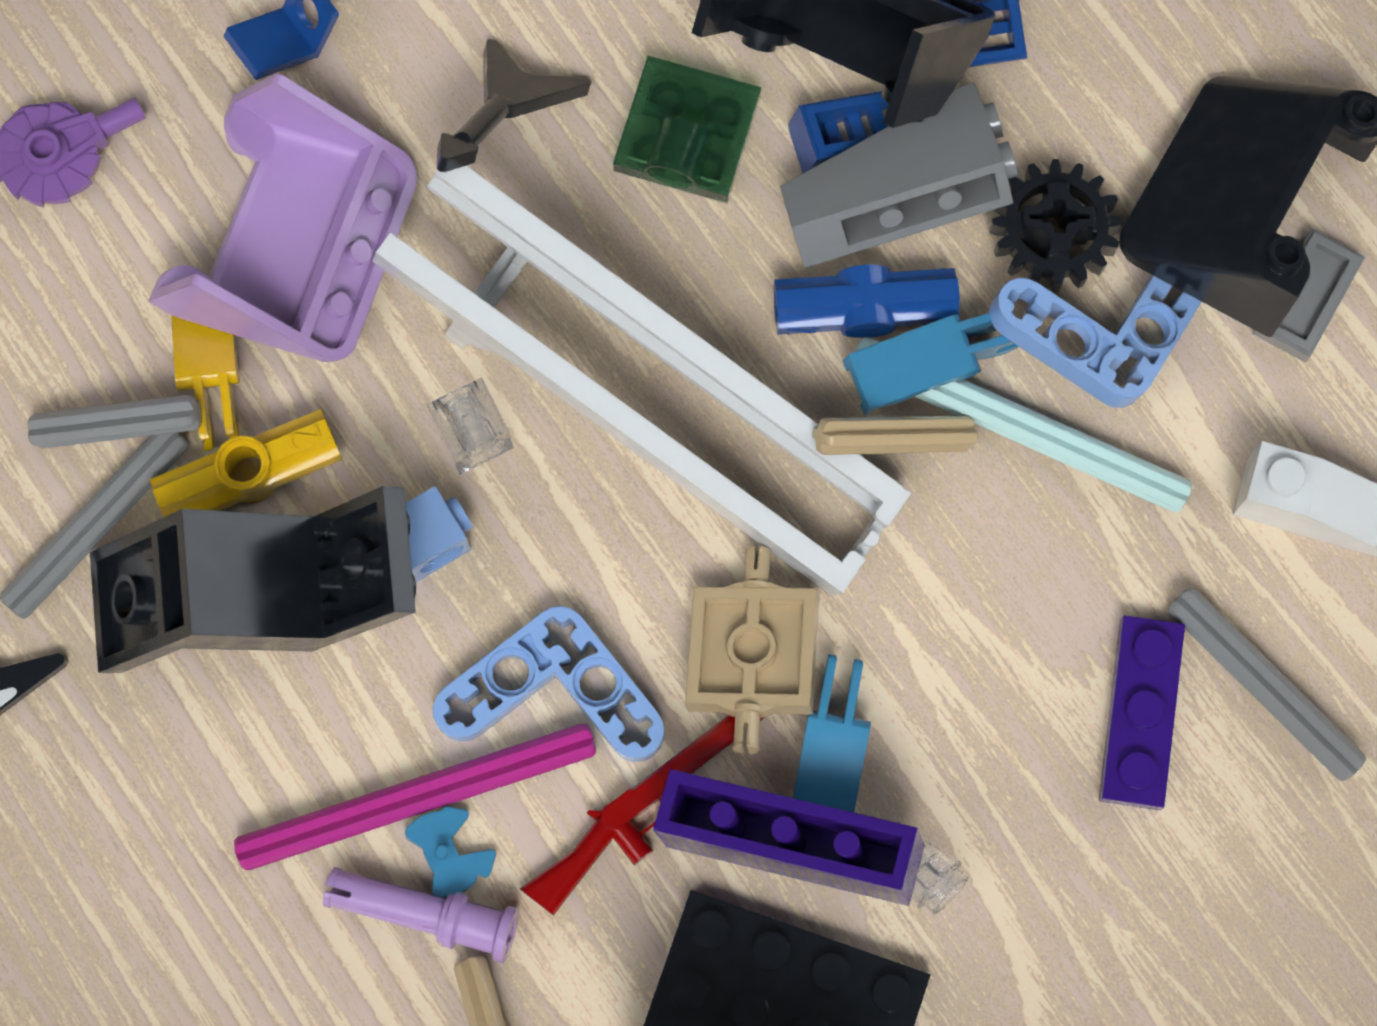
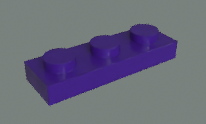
(1142, 713)

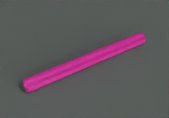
(414, 797)

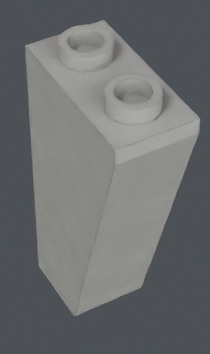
(903, 181)

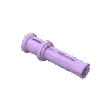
(450, 919)

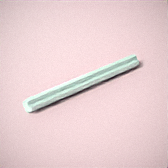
(1059, 441)

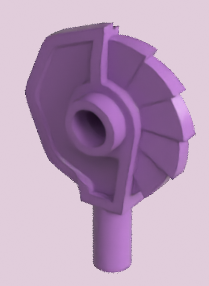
(54, 148)

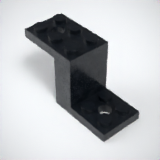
(252, 580)

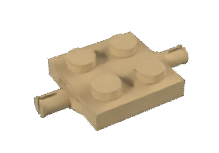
(752, 650)

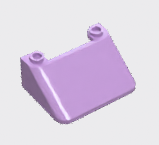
(304, 229)

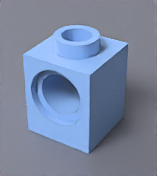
(436, 532)

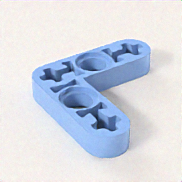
(1103, 349)
(543, 667)

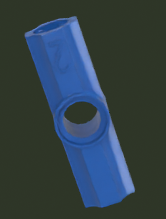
(865, 301)

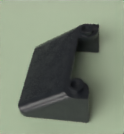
(1227, 186)

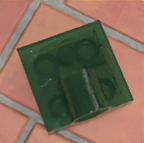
(687, 129)

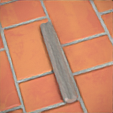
(92, 523)
(1267, 684)

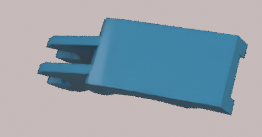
(922, 360)
(833, 748)

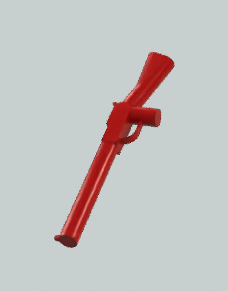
(615, 821)

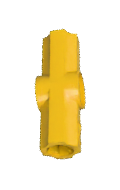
(284, 455)

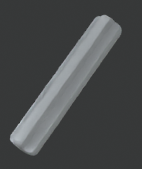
(114, 421)

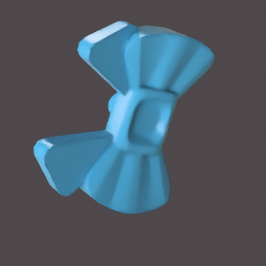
(451, 871)

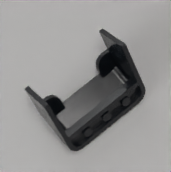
(904, 44)

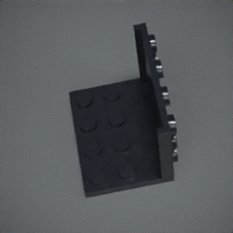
(762, 972)

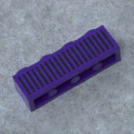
(790, 837)

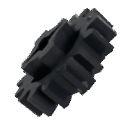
(1079, 222)

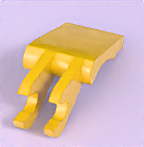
(203, 361)

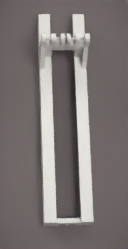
(486, 328)

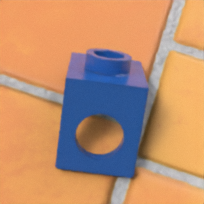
(281, 37)

